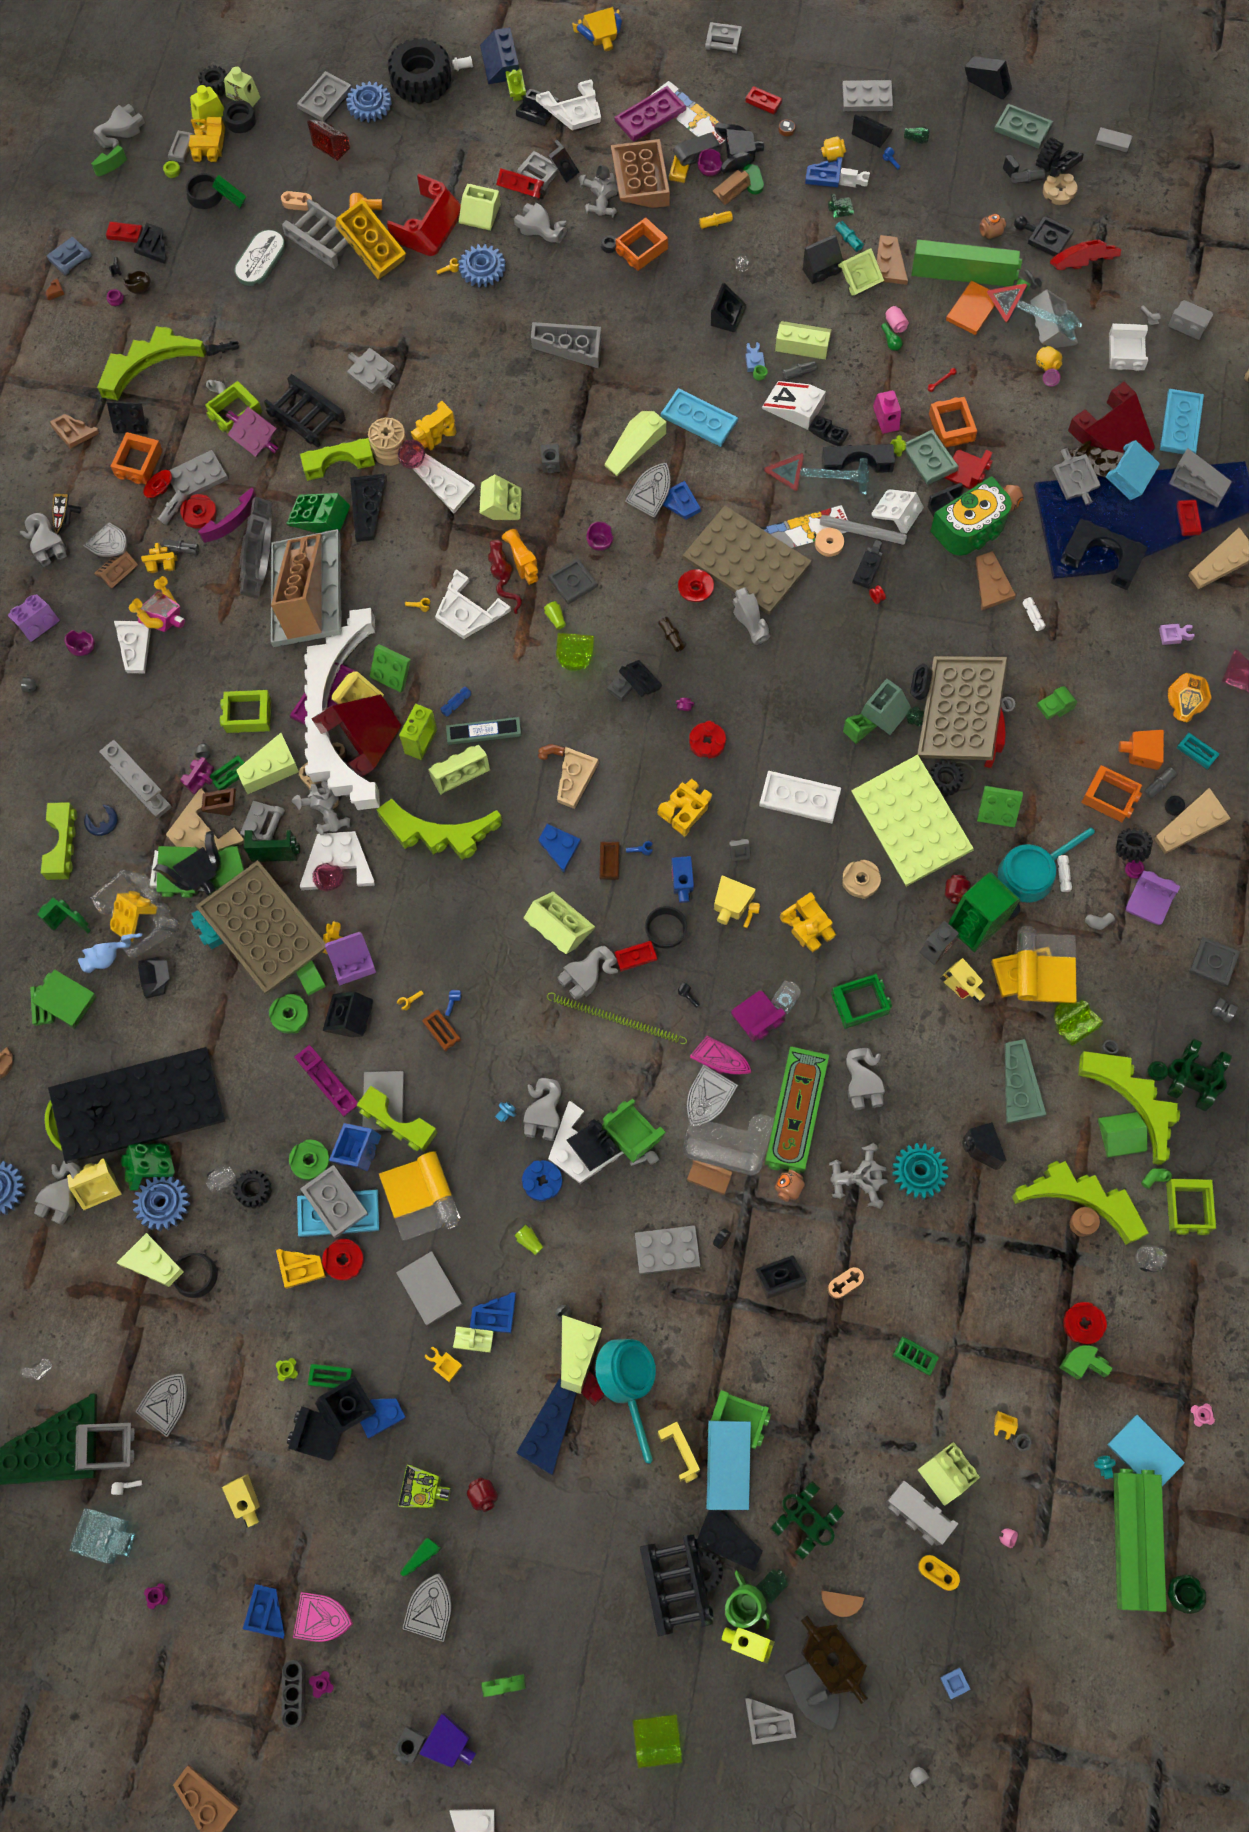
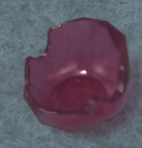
(411, 454)
(327, 877)

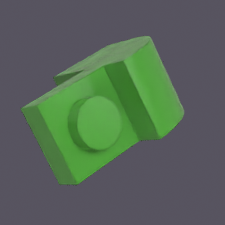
(1057, 703)
(1083, 1357)

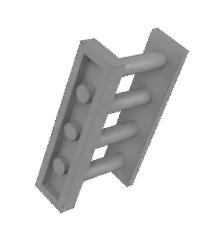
(305, 239)
(135, 779)

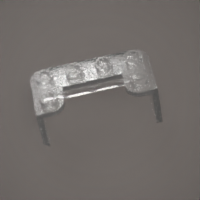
(723, 1144)

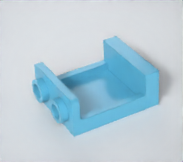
(1133, 470)

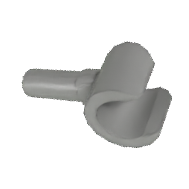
(1152, 318)
(650, 1156)

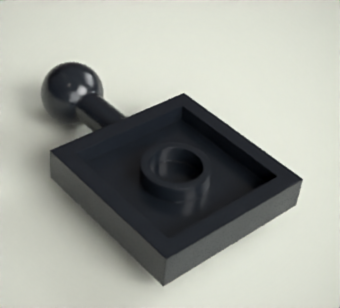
(1047, 236)

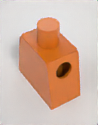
(1145, 748)

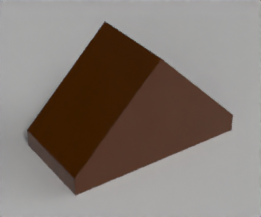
(219, 802)

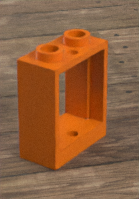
(649, 230)
(957, 436)
(139, 443)
(1119, 781)

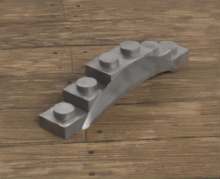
(255, 548)

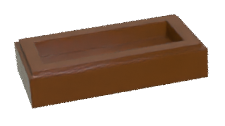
(609, 860)

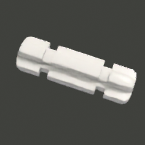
(1034, 614)
(1064, 873)

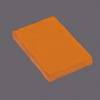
(971, 308)

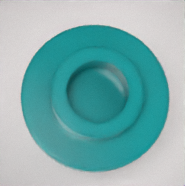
(1105, 1463)

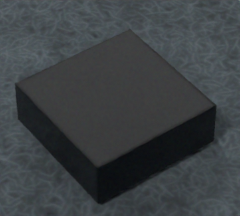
(1010, 165)

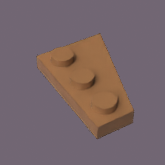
(992, 581)

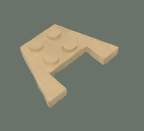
(191, 830)

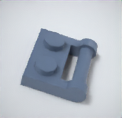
(68, 255)

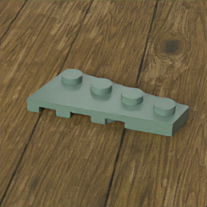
(1021, 1086)

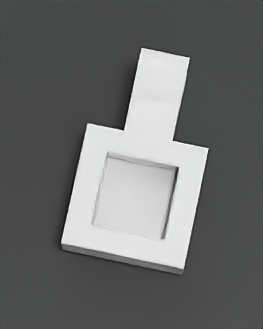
(851, 177)

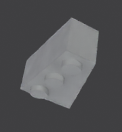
(1200, 479)
(920, 1514)

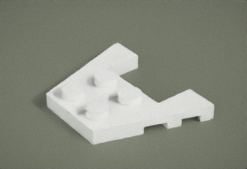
(574, 112)
(463, 615)
(340, 850)
(562, 1153)

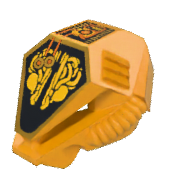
(1189, 696)

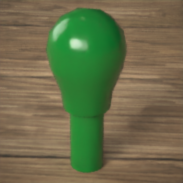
(893, 340)

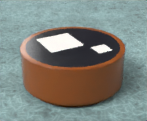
(786, 127)

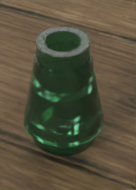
(917, 134)

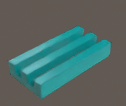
(1196, 753)

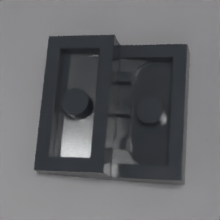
(532, 110)

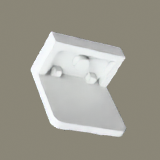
(900, 507)

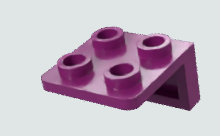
(758, 1016)

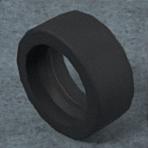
(239, 107)

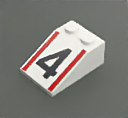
(795, 402)

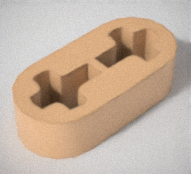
(296, 201)
(843, 1279)

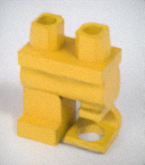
(207, 139)
(433, 426)
(691, 806)
(810, 912)

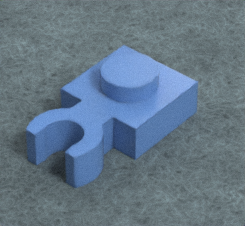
(753, 357)

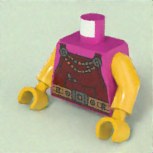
(160, 610)

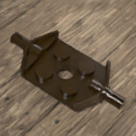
(1098, 455)
(849, 1669)

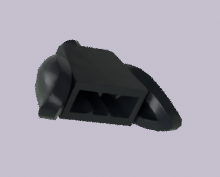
(739, 146)
(197, 869)

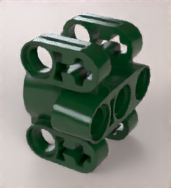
(1205, 1086)
(819, 1524)

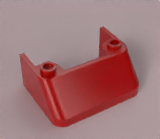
(433, 230)

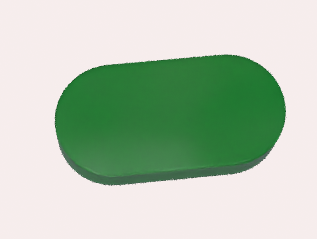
(755, 179)

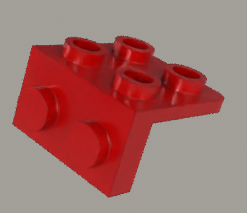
(971, 468)

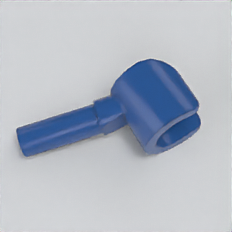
(887, 156)
(641, 848)
(454, 995)

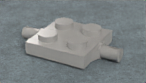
(371, 370)
(1076, 476)

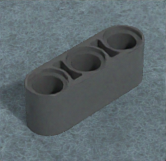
(689, 150)
(288, 1704)

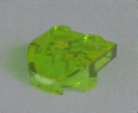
(574, 650)
(1075, 1021)

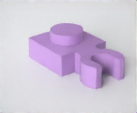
(1173, 633)

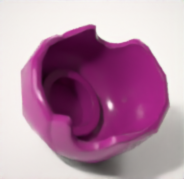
(709, 162)
(599, 536)
(79, 643)

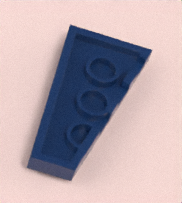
(546, 1434)

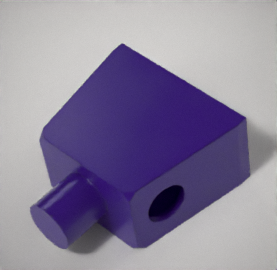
(447, 1743)

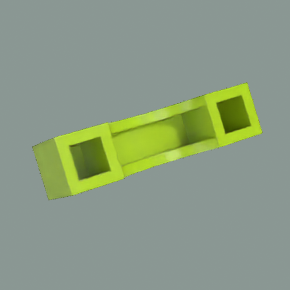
(317, 461)
(58, 862)
(417, 1133)

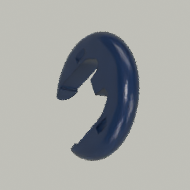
(105, 828)

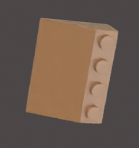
(641, 173)

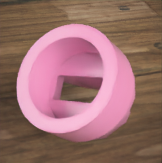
(1009, 1537)

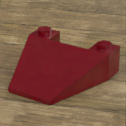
(1118, 426)
(367, 724)

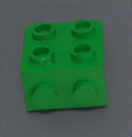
(56, 912)
(146, 1161)

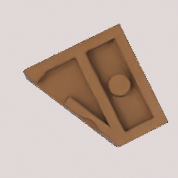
(72, 431)

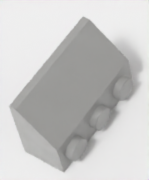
(1049, 332)

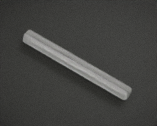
(863, 529)

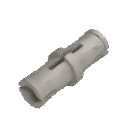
(177, 500)

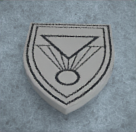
(651, 490)
(108, 542)
(713, 1088)
(164, 1403)
(429, 1609)

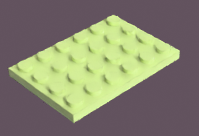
(912, 820)

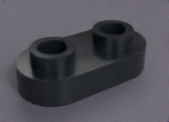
(921, 682)

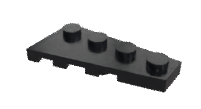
(366, 504)

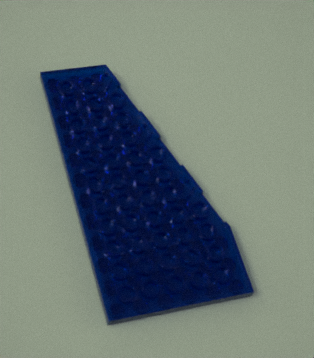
(1145, 519)

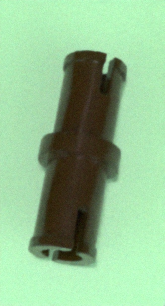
(671, 634)

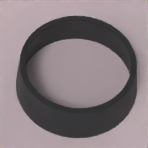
(204, 203)
(670, 911)
(211, 1282)

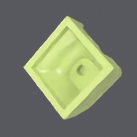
(861, 271)

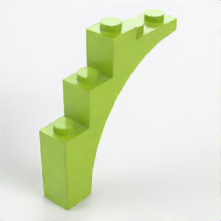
(163, 346)
(437, 836)
(1156, 1114)
(1115, 1208)

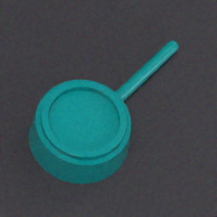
(1032, 870)
(626, 1374)

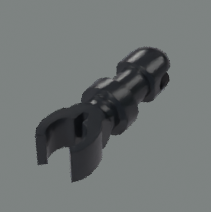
(214, 349)

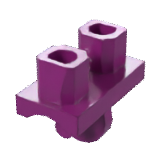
(199, 776)

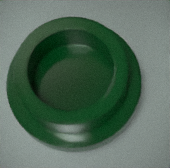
(1157, 1071)

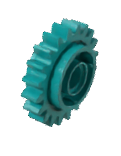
(911, 1180)

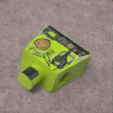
(421, 1489)

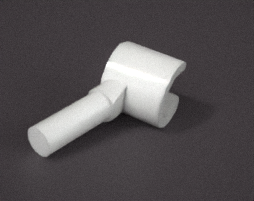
(118, 1487)

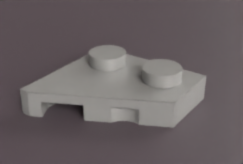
(769, 1722)

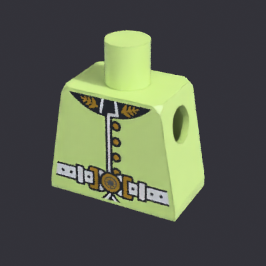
(241, 87)

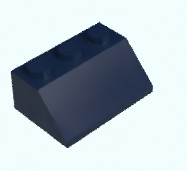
(499, 55)

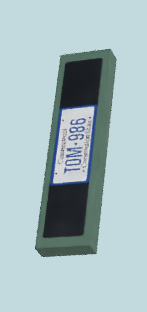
(483, 730)

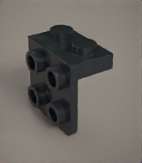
(313, 1435)

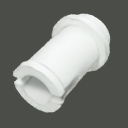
(462, 63)

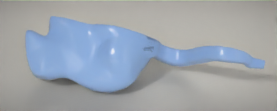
(104, 954)

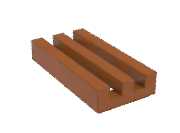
(451, 1043)

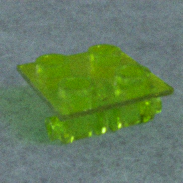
(657, 1741)

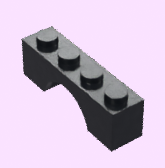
(879, 457)

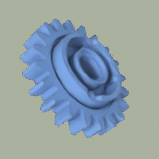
(368, 101)
(482, 265)
(10, 1187)
(170, 1211)

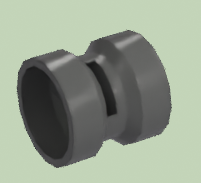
(1221, 1006)

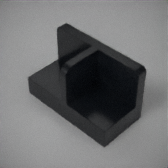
(563, 162)
(944, 497)

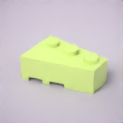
(267, 766)
(578, 1350)

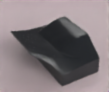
(153, 976)

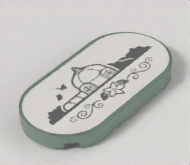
(259, 257)

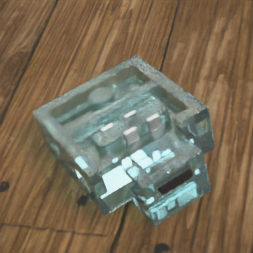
(102, 1537)

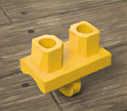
(159, 556)

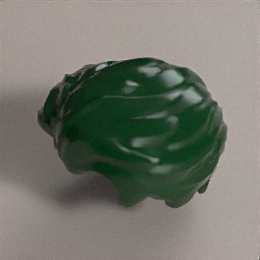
(1186, 1594)

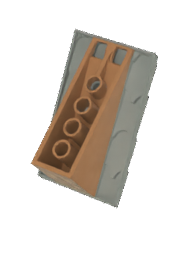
(305, 588)

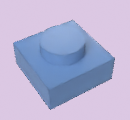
(955, 1683)

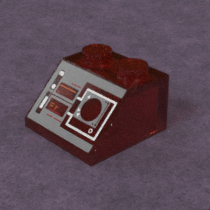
(328, 139)

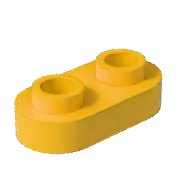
(938, 1572)

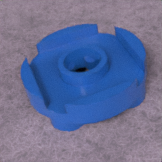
(531, 1184)

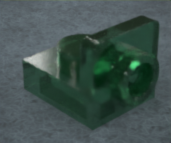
(840, 207)
(773, 1585)

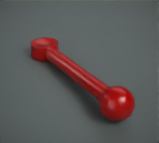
(931, 387)

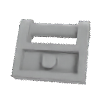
(723, 33)
(541, 166)
(258, 817)

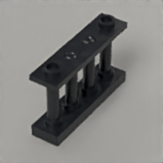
(311, 396)
(660, 1599)

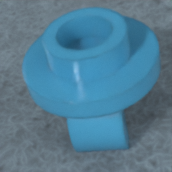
(507, 1110)

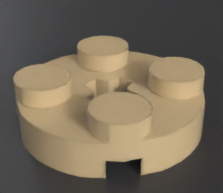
(1063, 181)
(859, 868)

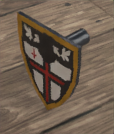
(62, 511)

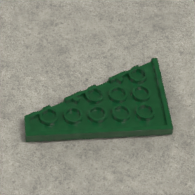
(49, 1449)

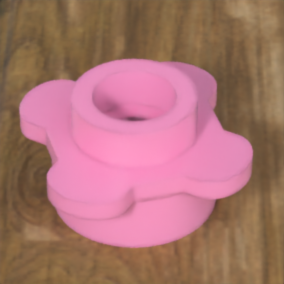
(1208, 1417)

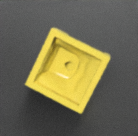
(354, 688)
(94, 1184)

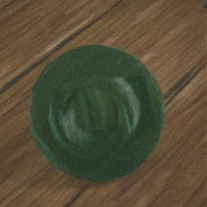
(913, 716)

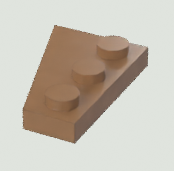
(890, 261)
(206, 1804)

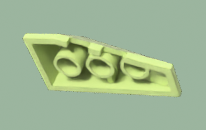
(636, 439)

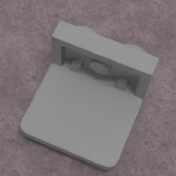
(1190, 319)

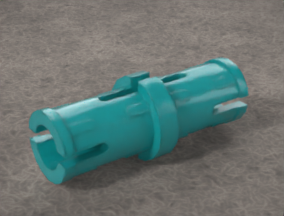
(849, 236)

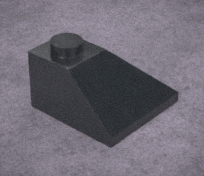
(345, 1405)

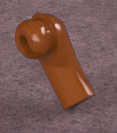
(550, 749)

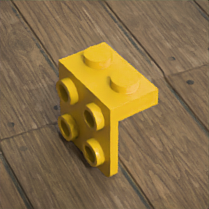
(127, 910)

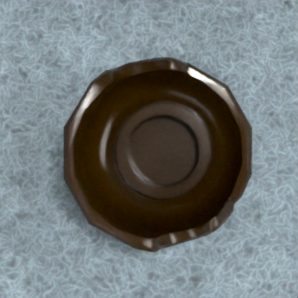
(137, 281)

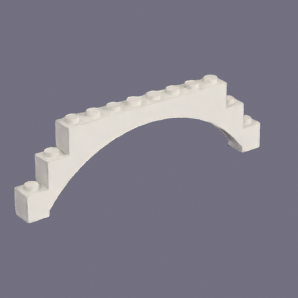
(320, 674)

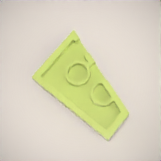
(151, 1261)

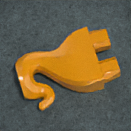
(523, 558)

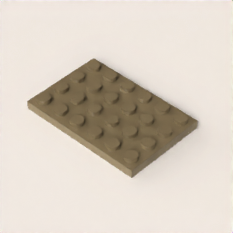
(748, 557)
(963, 708)
(261, 927)

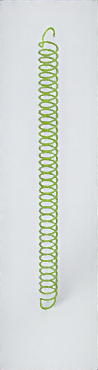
(616, 1019)

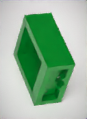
(842, 1007)

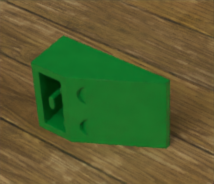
(318, 512)

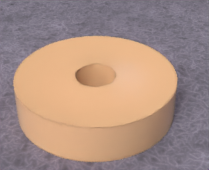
(832, 535)

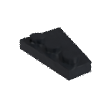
(728, 1541)

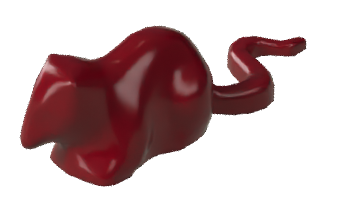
(502, 571)

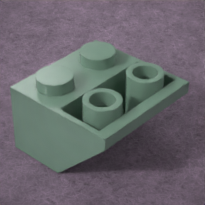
(887, 707)

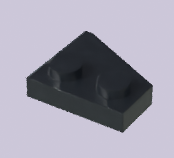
(151, 243)

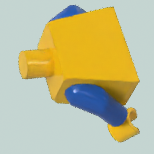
(600, 27)

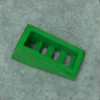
(905, 1359)
(422, 1554)

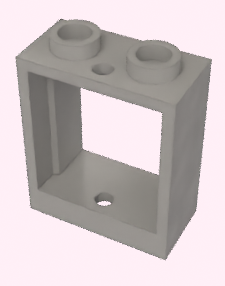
(81, 1446)

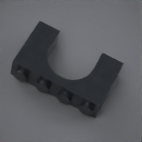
(1090, 535)

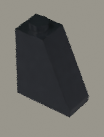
(989, 75)

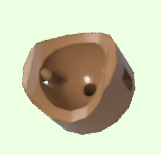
(1084, 1221)

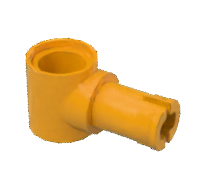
(374, 204)

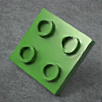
(390, 668)
(999, 806)

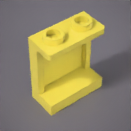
(674, 1431)

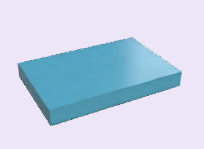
(1144, 1450)

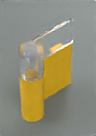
(1046, 966)
(420, 1197)

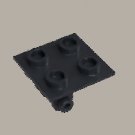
(127, 417)
(593, 1145)

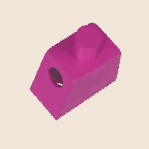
(885, 406)

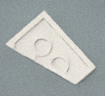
(134, 645)

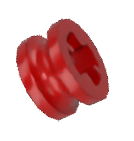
(877, 594)

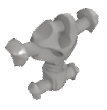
(603, 190)
(323, 801)
(867, 1176)

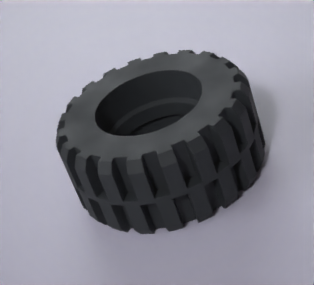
(414, 55)

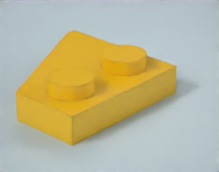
(299, 1268)

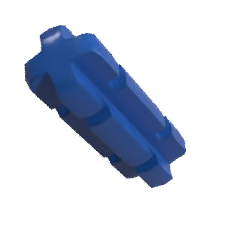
(455, 701)

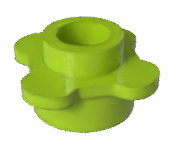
(899, 445)
(282, 1365)

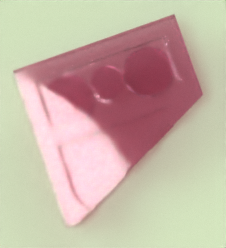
(1237, 671)

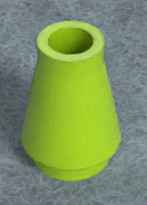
(555, 615)
(528, 1239)

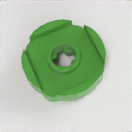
(284, 1004)
(303, 1151)
(503, 1685)

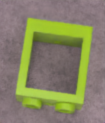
(226, 397)
(236, 726)
(419, 734)
(1191, 1185)

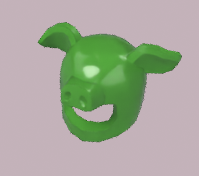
(746, 1605)

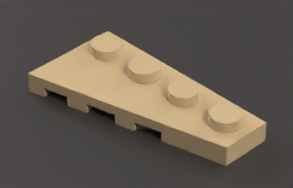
(1223, 560)
(1193, 822)

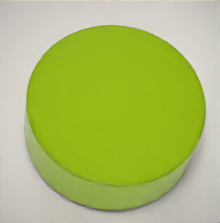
(171, 169)

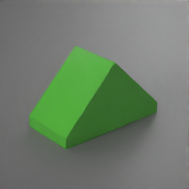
(858, 727)

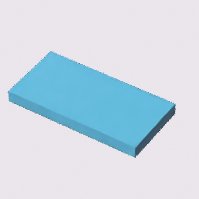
(699, 417)
(1181, 421)
(312, 1225)
(728, 1465)

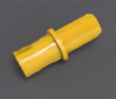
(715, 219)

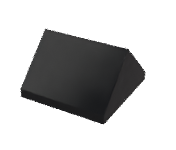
(870, 130)
(727, 309)
(781, 1277)

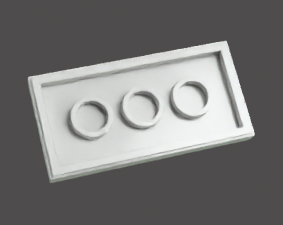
(800, 797)

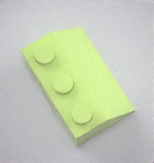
(803, 340)
(459, 769)
(558, 922)

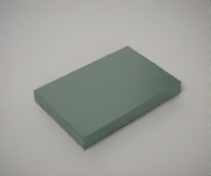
(1023, 126)
(930, 457)

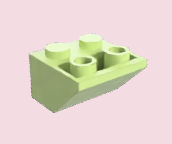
(479, 206)
(500, 499)
(949, 1473)

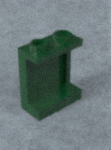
(271, 849)

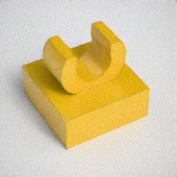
(1005, 1423)

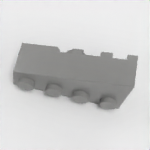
(568, 341)

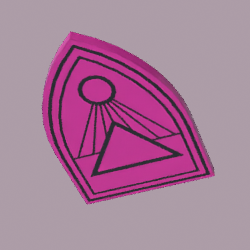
(720, 1057)
(320, 1618)

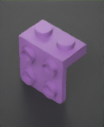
(33, 617)
(1152, 897)
(350, 958)

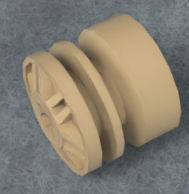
(385, 439)

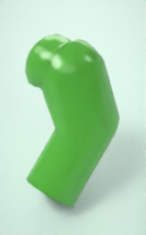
(1156, 1175)

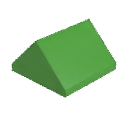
(1123, 1134)

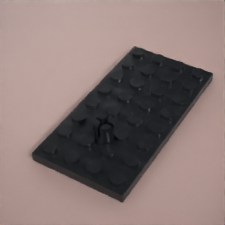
(136, 1105)

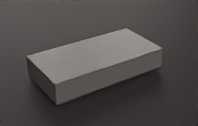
(1113, 139)
(180, 147)

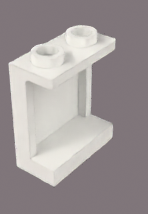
(1127, 347)

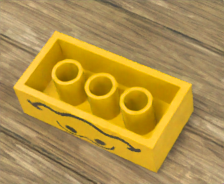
(370, 239)

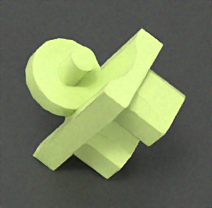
(473, 1339)

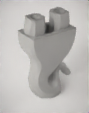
(119, 125)
(538, 223)
(44, 541)
(748, 614)
(586, 972)
(864, 1082)
(543, 1112)
(58, 1195)

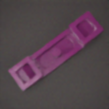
(232, 521)
(326, 1080)

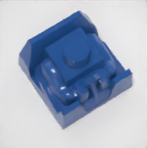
(355, 1146)

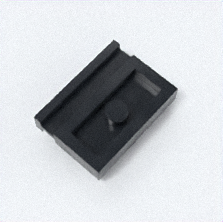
(640, 678)

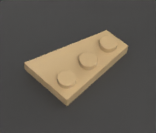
(575, 776)

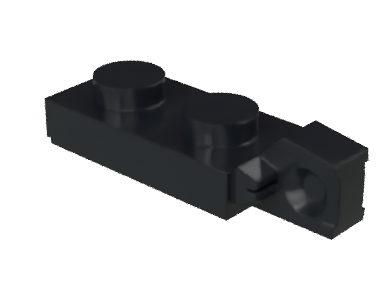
(1065, 162)
(868, 565)

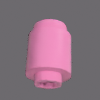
(896, 319)

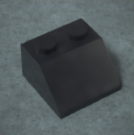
(822, 259)
(348, 1014)
(984, 1146)

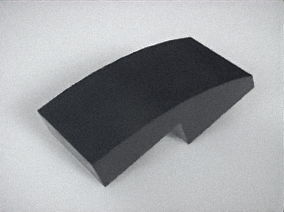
(827, 431)

